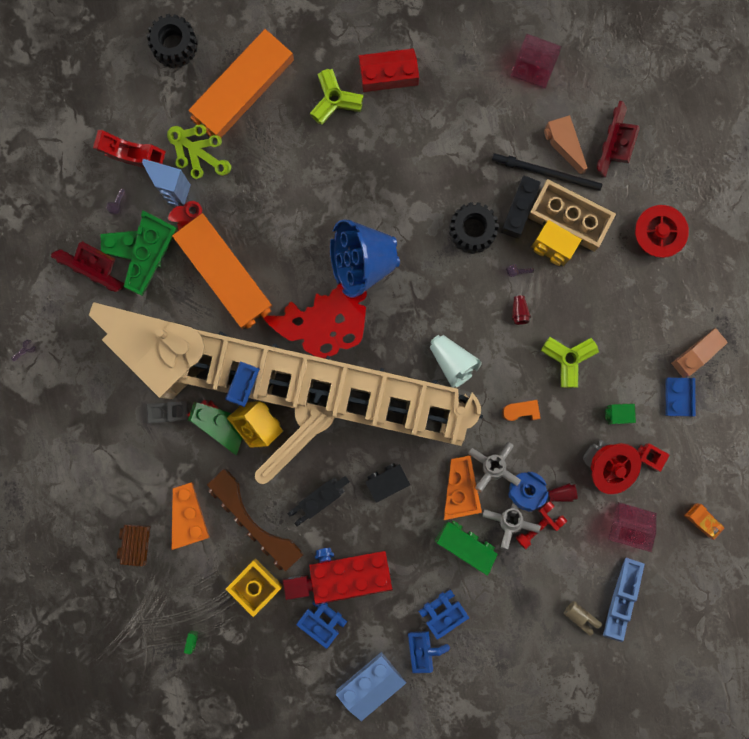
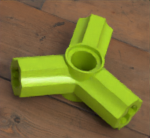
(330, 87)
(558, 352)

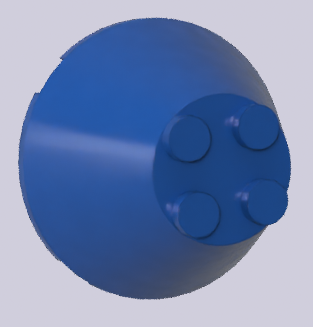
(361, 256)

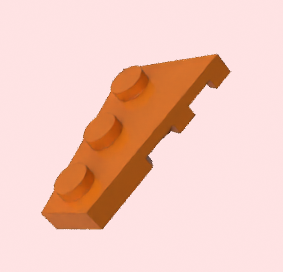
(187, 517)

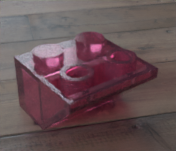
(536, 61)
(633, 527)

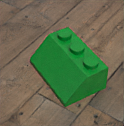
(467, 547)

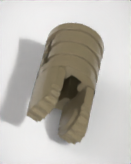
(580, 617)

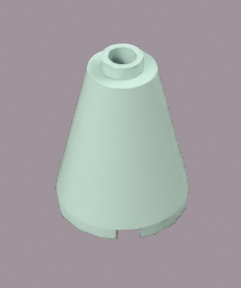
(454, 360)

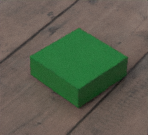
(191, 642)

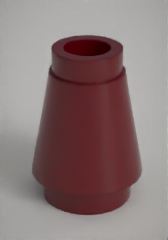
(520, 311)
(564, 493)

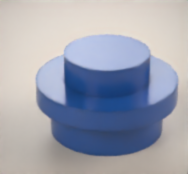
(324, 555)

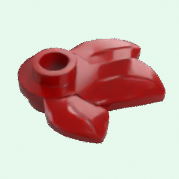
(182, 215)

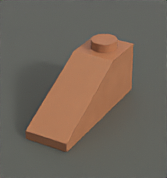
(565, 142)
(699, 353)

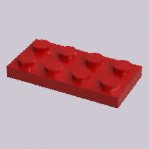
(350, 577)

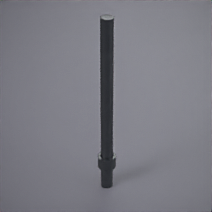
(511, 162)

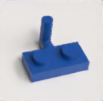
(422, 653)

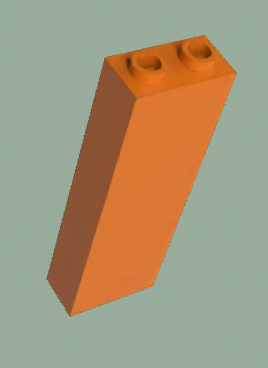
(241, 84)
(223, 271)

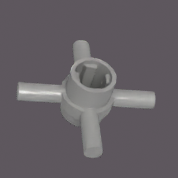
(498, 460)
(510, 528)

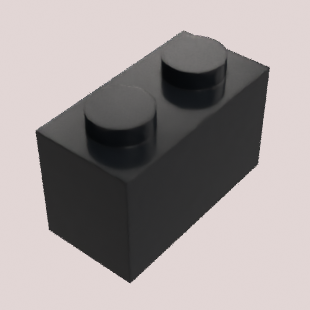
(387, 483)

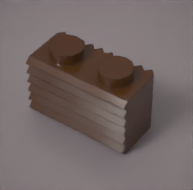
(134, 545)

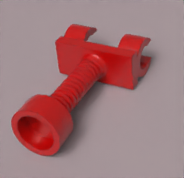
(524, 539)

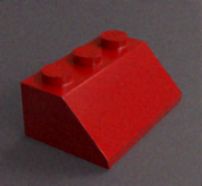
(389, 70)

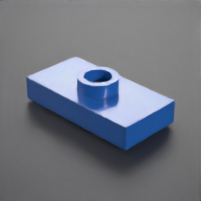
(242, 384)

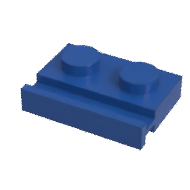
(680, 397)

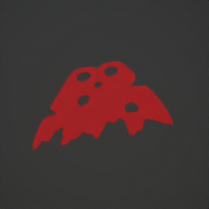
(320, 322)

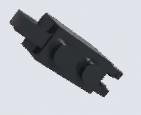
(320, 499)

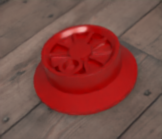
(661, 231)
(615, 468)

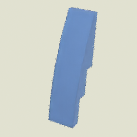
(623, 599)

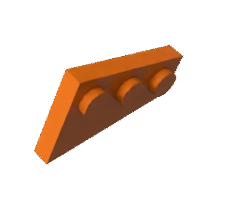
(461, 496)

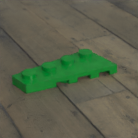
(150, 246)

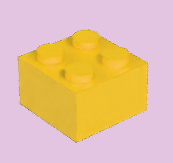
(555, 243)
(255, 424)
(254, 587)

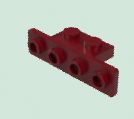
(619, 142)
(90, 263)

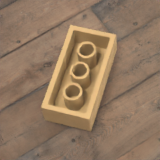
(572, 213)

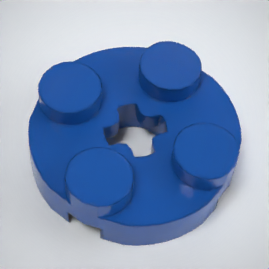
(538, 489)

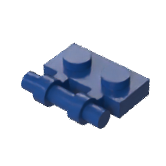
(447, 619)
(317, 627)

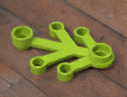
(195, 150)

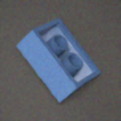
(169, 182)
(370, 687)

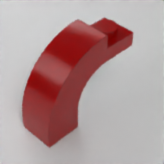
(127, 151)

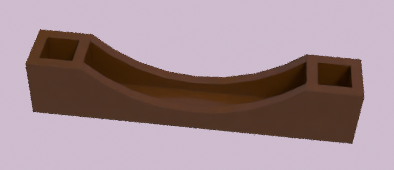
(228, 491)

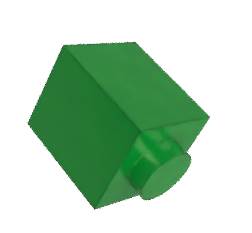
(620, 414)

